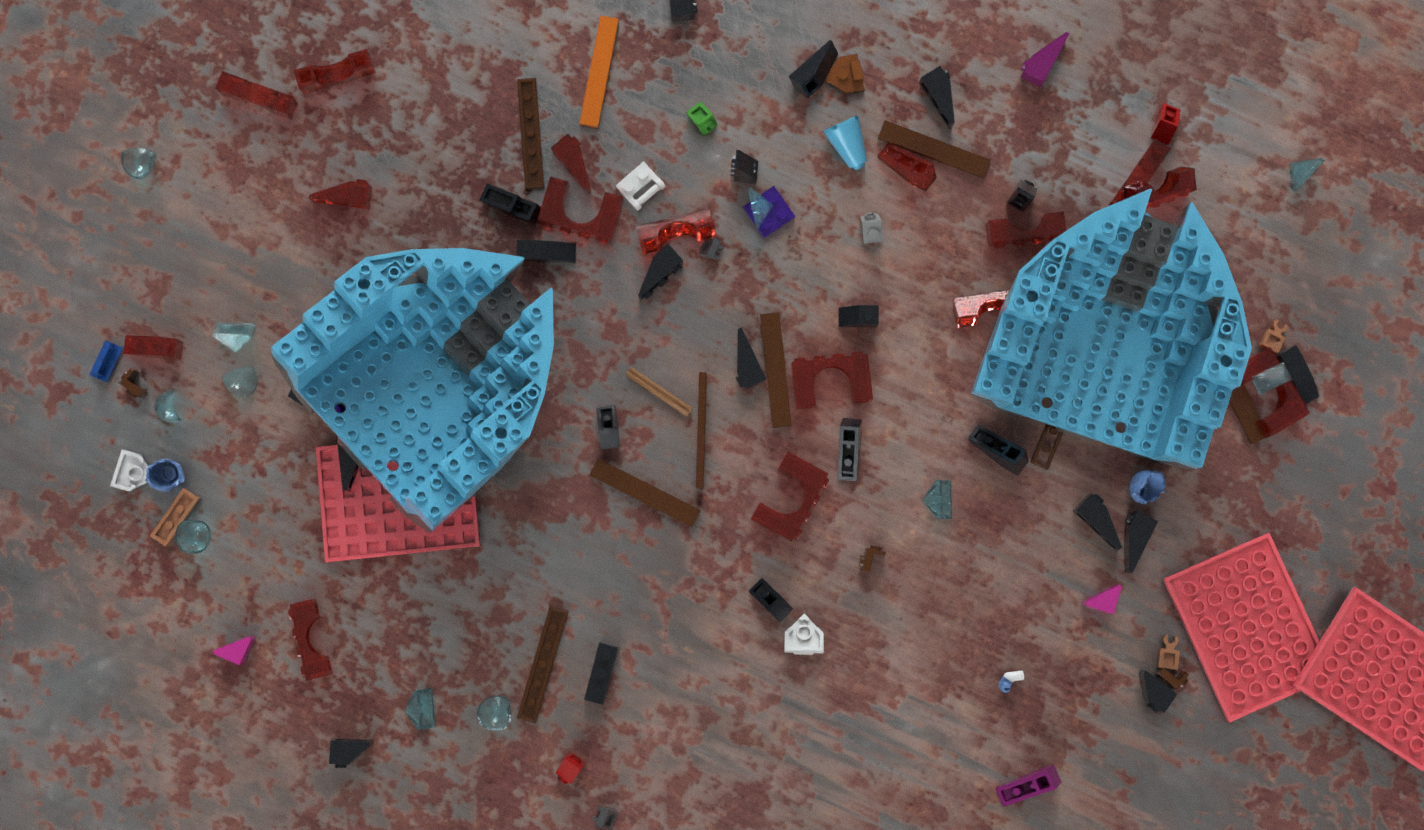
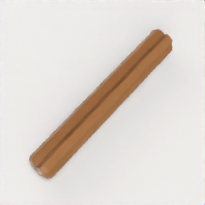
(658, 391)

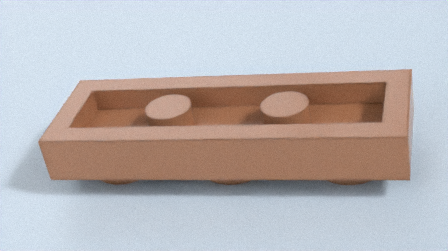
(177, 512)

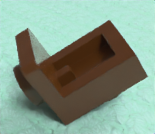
(133, 389)
(866, 560)
(1168, 679)

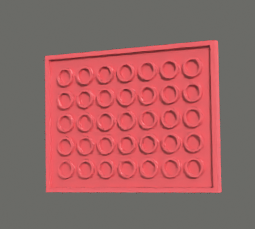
(1245, 625)
(1371, 675)

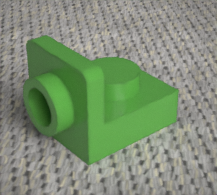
(702, 118)

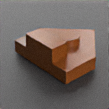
(847, 75)

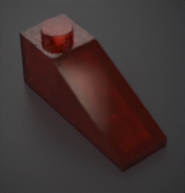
(570, 155)
(910, 167)
(348, 194)
(153, 347)

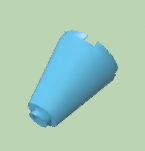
(848, 142)

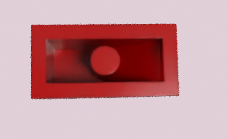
(1166, 123)
(569, 768)

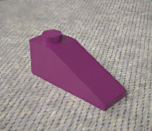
(1041, 62)
(1029, 785)

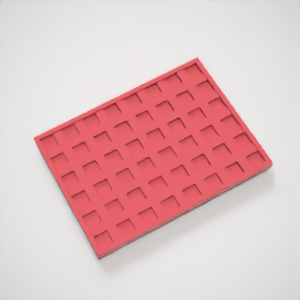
(370, 525)

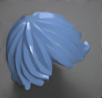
(164, 475)
(1147, 486)

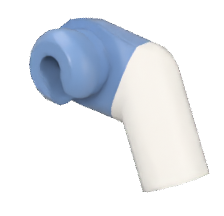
(1008, 678)

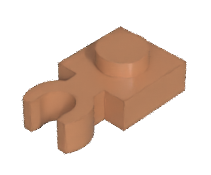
(1273, 337)
(1167, 656)

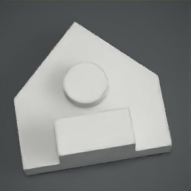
(130, 471)
(803, 638)

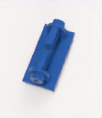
(106, 361)

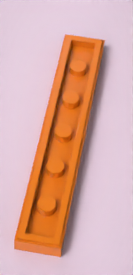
(599, 72)

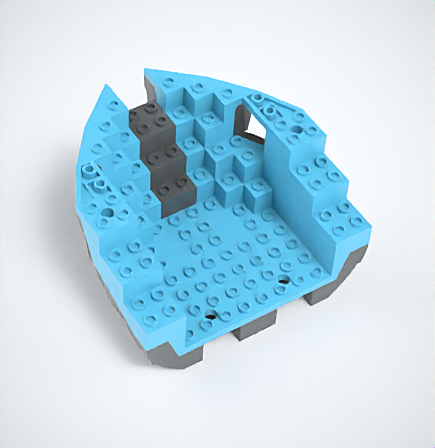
(1125, 331)
(429, 371)

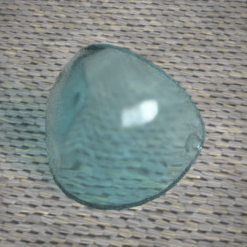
(138, 162)
(241, 381)
(165, 408)
(192, 536)
(495, 713)

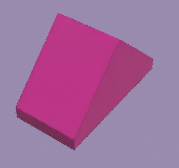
(1105, 600)
(237, 651)

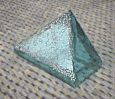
(1302, 170)
(759, 206)
(234, 334)
(1271, 378)
(940, 499)
(421, 709)

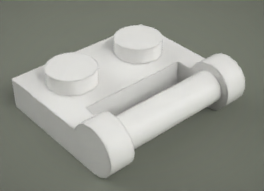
(636, 182)

